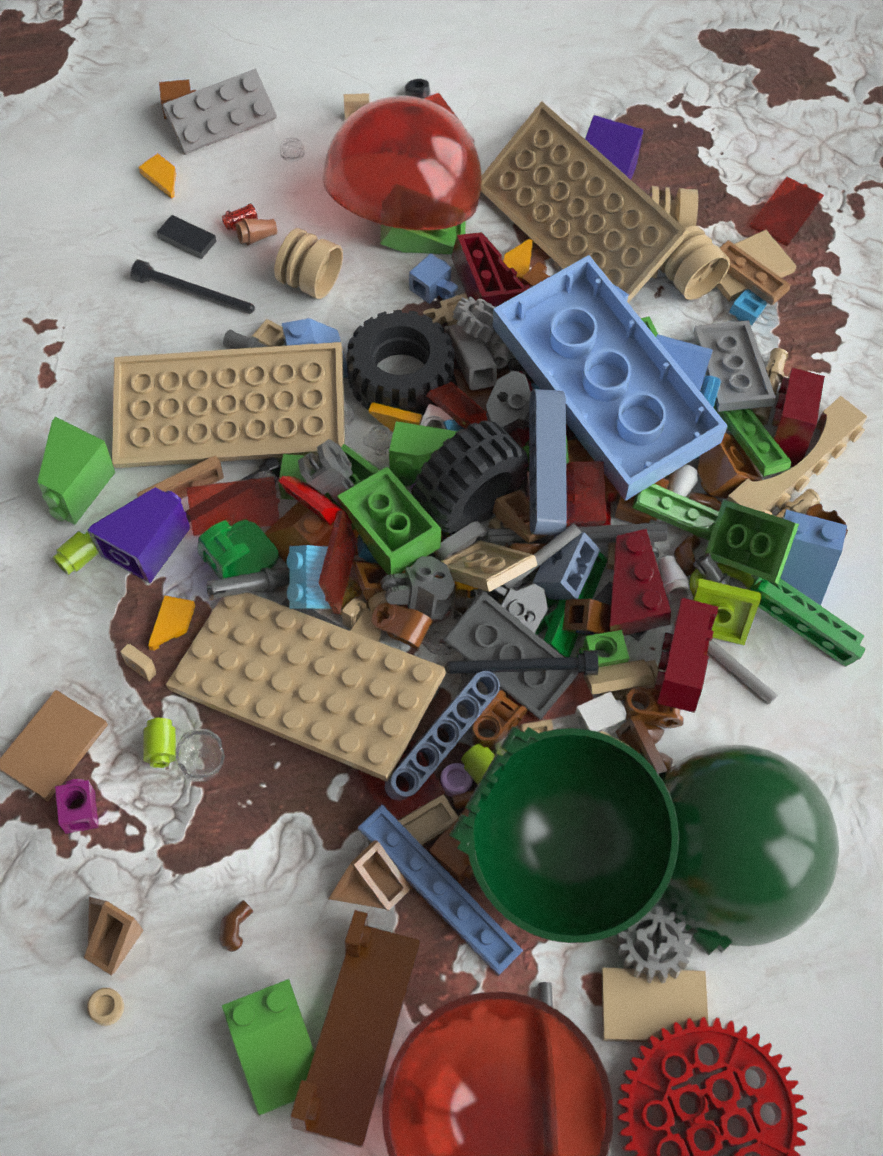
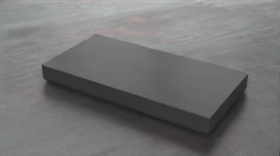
(495, 634)

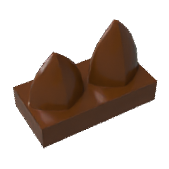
(643, 738)

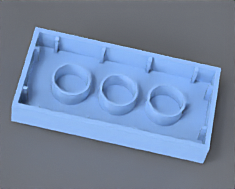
(618, 380)

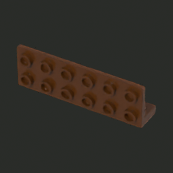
(356, 1034)

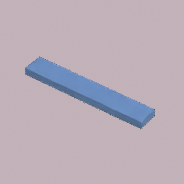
(442, 891)

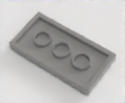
(219, 111)
(737, 364)

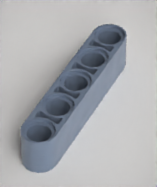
(547, 462)
(454, 726)

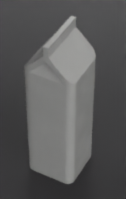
(473, 358)

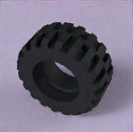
(399, 335)
(469, 475)

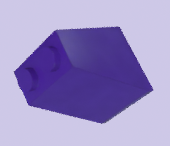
(616, 142)
(142, 533)

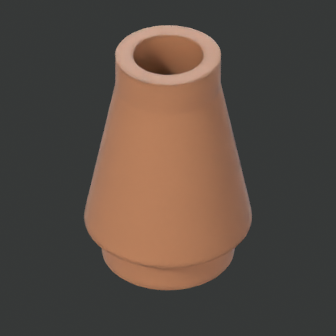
(254, 230)

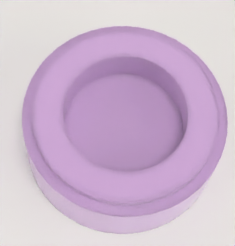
(455, 779)

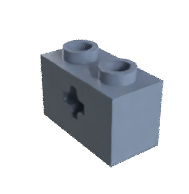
(568, 569)

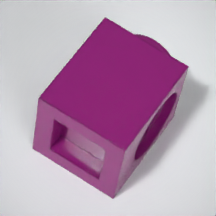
(83, 817)

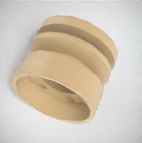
(682, 209)
(308, 263)
(696, 265)

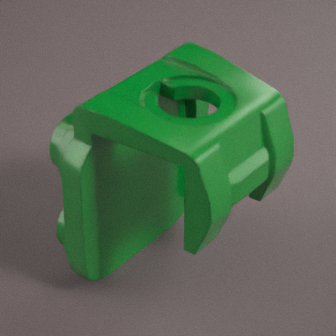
(236, 549)

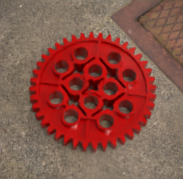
(733, 1056)

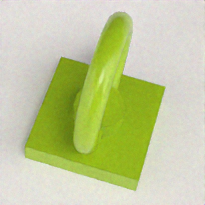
(735, 604)

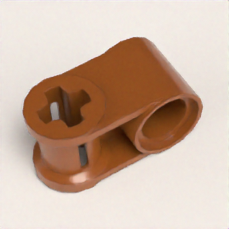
(401, 623)
(652, 713)
(499, 718)

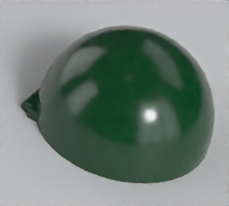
(570, 834)
(751, 846)

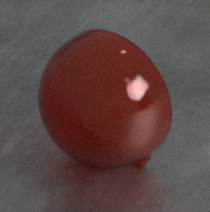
(404, 165)
(497, 1082)

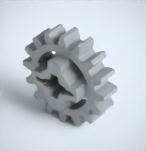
(477, 319)
(670, 944)

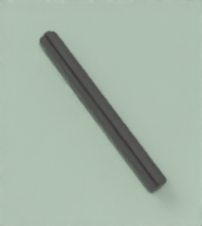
(597, 534)

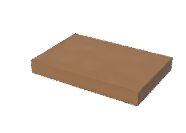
(51, 745)

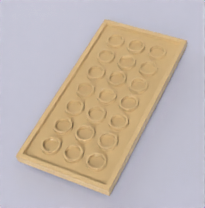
(579, 203)
(227, 404)
(308, 682)

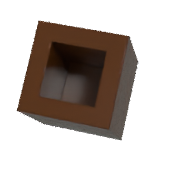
(586, 617)

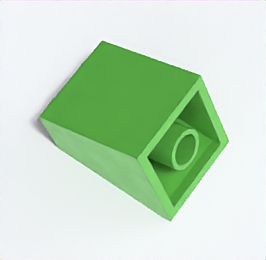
(73, 470)

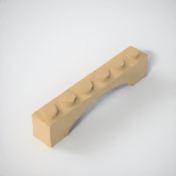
(837, 426)

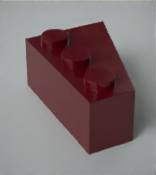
(483, 271)
(797, 412)
(638, 589)
(685, 656)

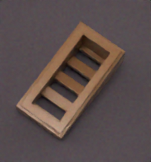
(504, 511)

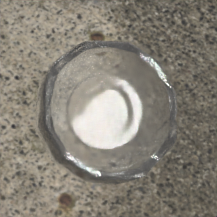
(438, 630)
(199, 755)

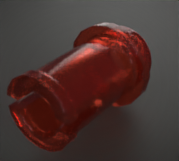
(231, 218)

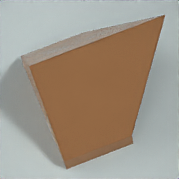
(371, 880)
(109, 935)

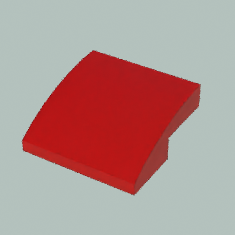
(311, 498)

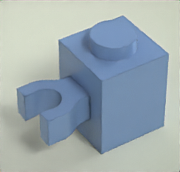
(432, 279)

